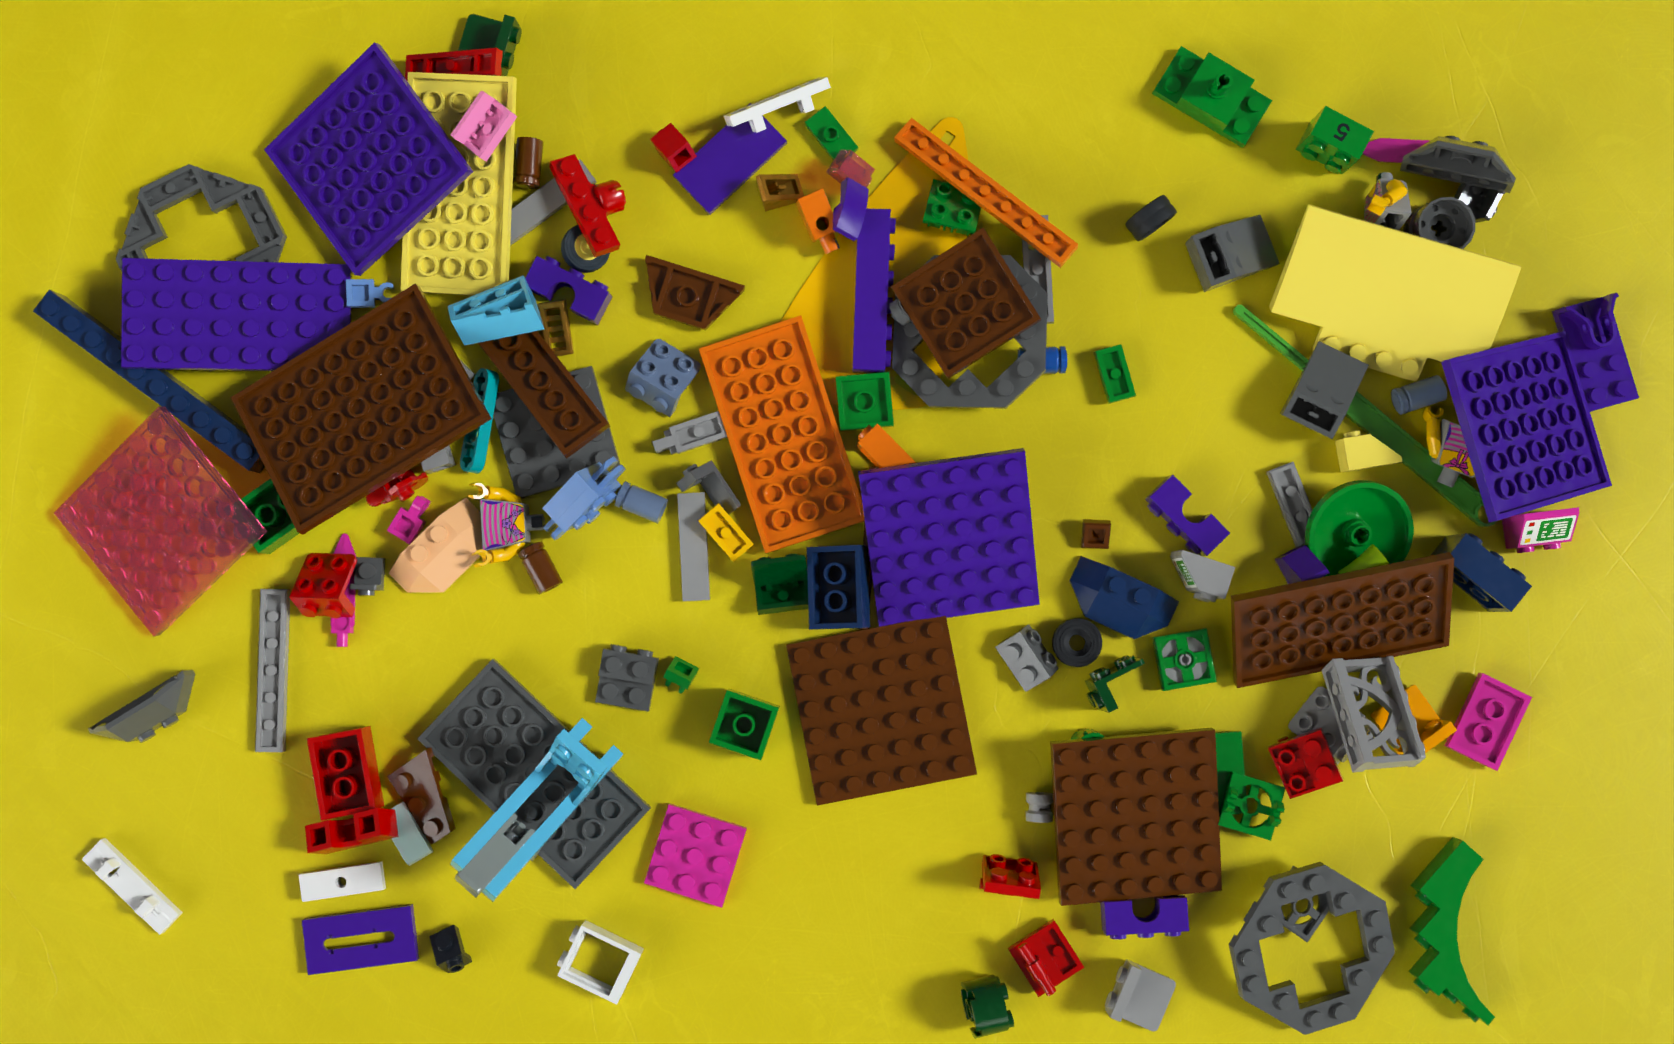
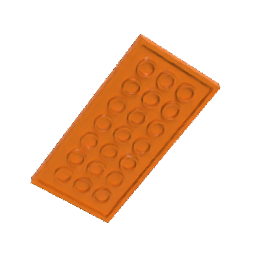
(783, 434)

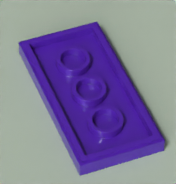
(728, 162)

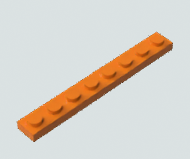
(986, 192)

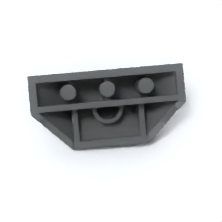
(1461, 163)
(149, 712)

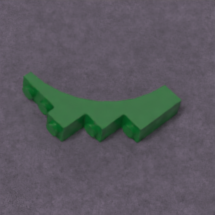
(1441, 890)

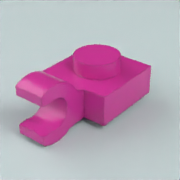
(408, 523)

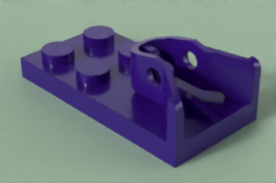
(1598, 351)

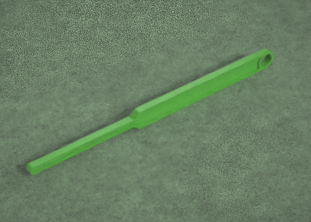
(1380, 426)

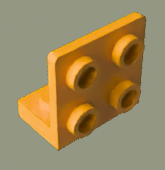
(1430, 727)

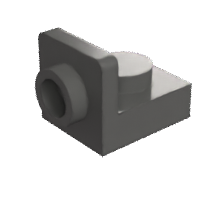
(369, 575)

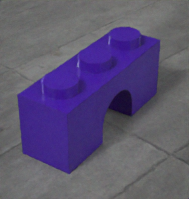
(590, 298)
(1168, 502)
(1167, 917)

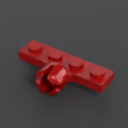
(589, 203)

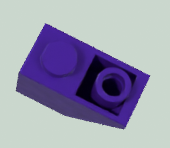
(1300, 565)

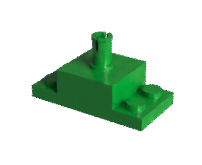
(1213, 95)

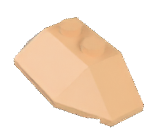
(441, 551)

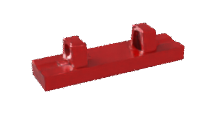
(468, 62)

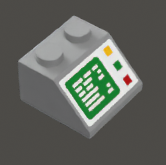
(1203, 575)

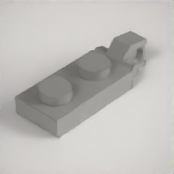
(692, 434)

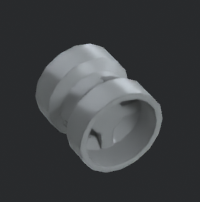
(1039, 807)

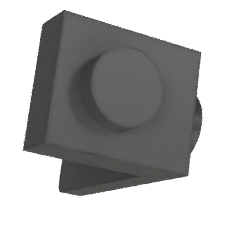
(712, 483)

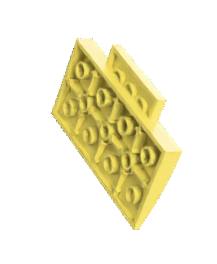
(1391, 293)

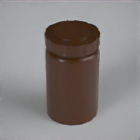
(528, 162)
(540, 567)

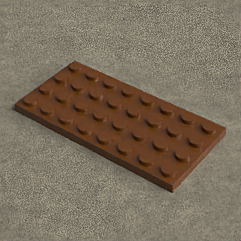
(1343, 615)

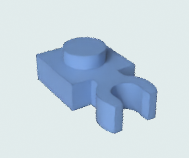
(363, 293)

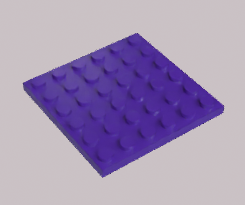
(368, 159)
(1526, 425)
(950, 536)

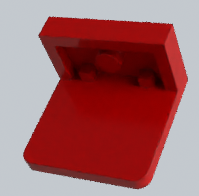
(323, 584)

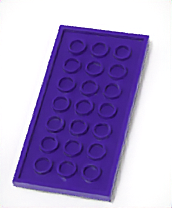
(227, 312)

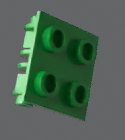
(951, 209)

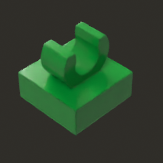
(680, 673)

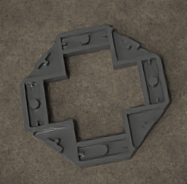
(220, 192)
(967, 389)
(1358, 975)

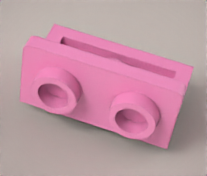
(483, 125)

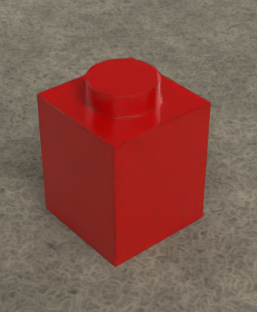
(673, 147)

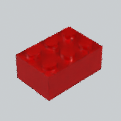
(345, 772)

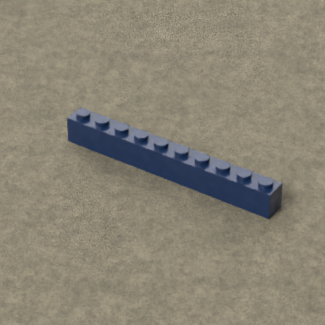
(155, 383)

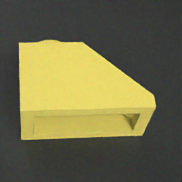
(1363, 452)

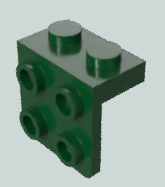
(489, 33)
(780, 583)
(1100, 694)

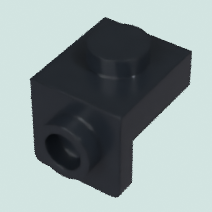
(449, 950)

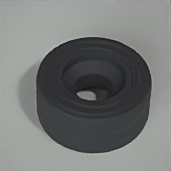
(1150, 218)
(1092, 640)

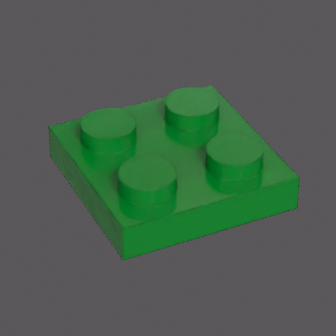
(864, 401)

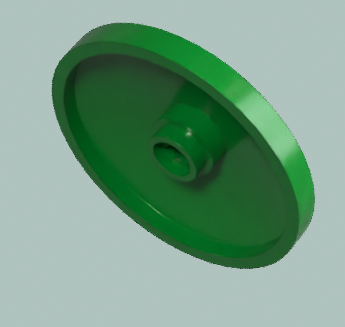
(1356, 517)

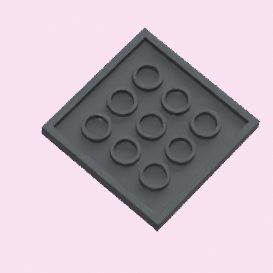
(531, 454)

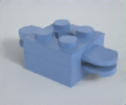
(583, 497)

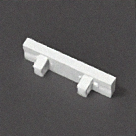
(800, 93)
(132, 886)

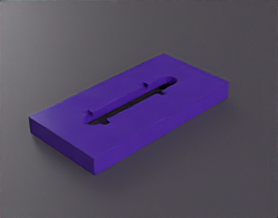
(395, 919)

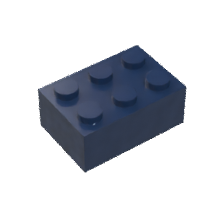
(1484, 573)
(838, 587)

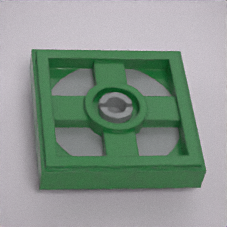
(1184, 659)

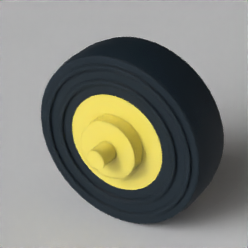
(578, 254)

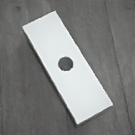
(327, 883)

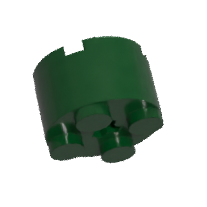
(986, 1006)

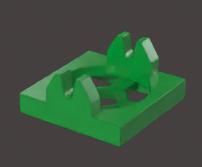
(1230, 800)

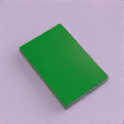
(1229, 758)

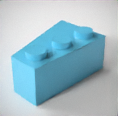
(496, 313)

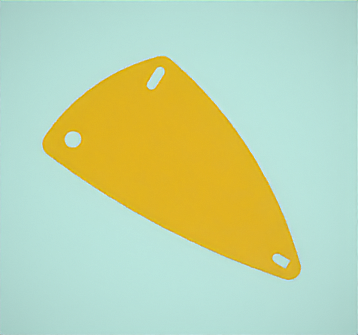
(829, 292)

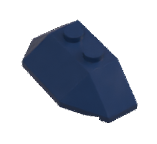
(1120, 599)

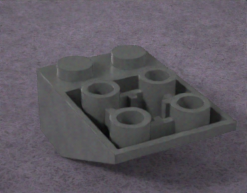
(1231, 252)
(1325, 390)

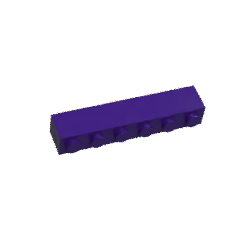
(872, 292)

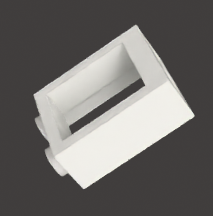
(588, 982)

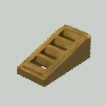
(552, 305)

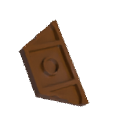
(688, 293)

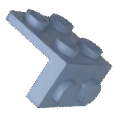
(662, 376)

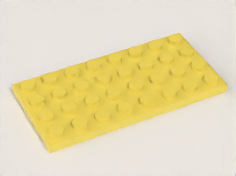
(467, 236)

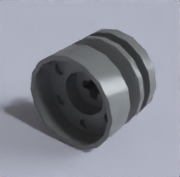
(1448, 216)

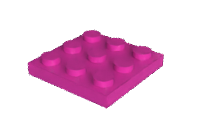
(695, 855)

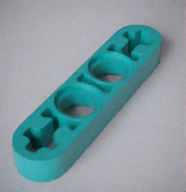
(476, 446)

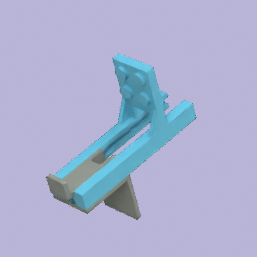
(504, 844)

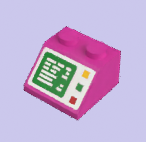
(1540, 528)

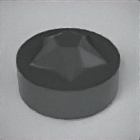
(899, 313)

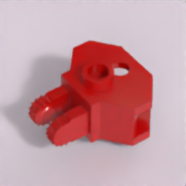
(398, 489)

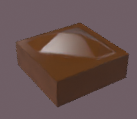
(1095, 534)

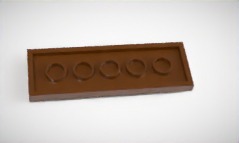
(547, 390)

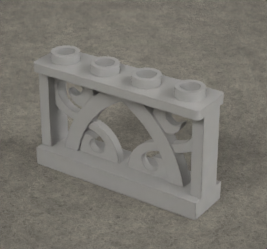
(1391, 696)

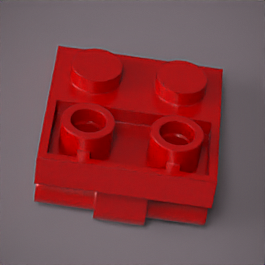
(1305, 763)
(1010, 876)
(1046, 958)

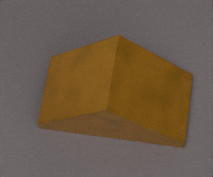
(779, 190)

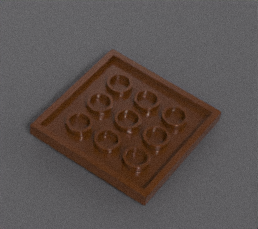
(966, 303)

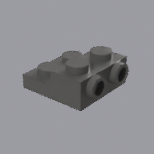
(627, 678)

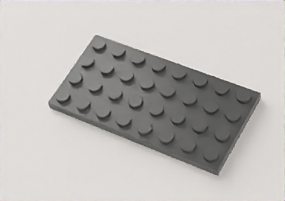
(497, 738)

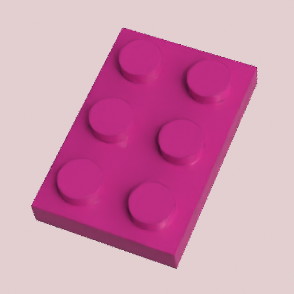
(1488, 721)

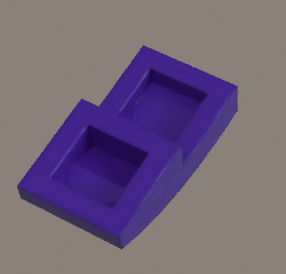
(851, 211)

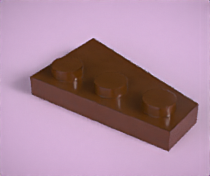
(420, 790)

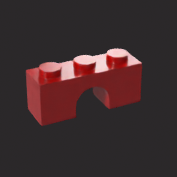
(340, 835)

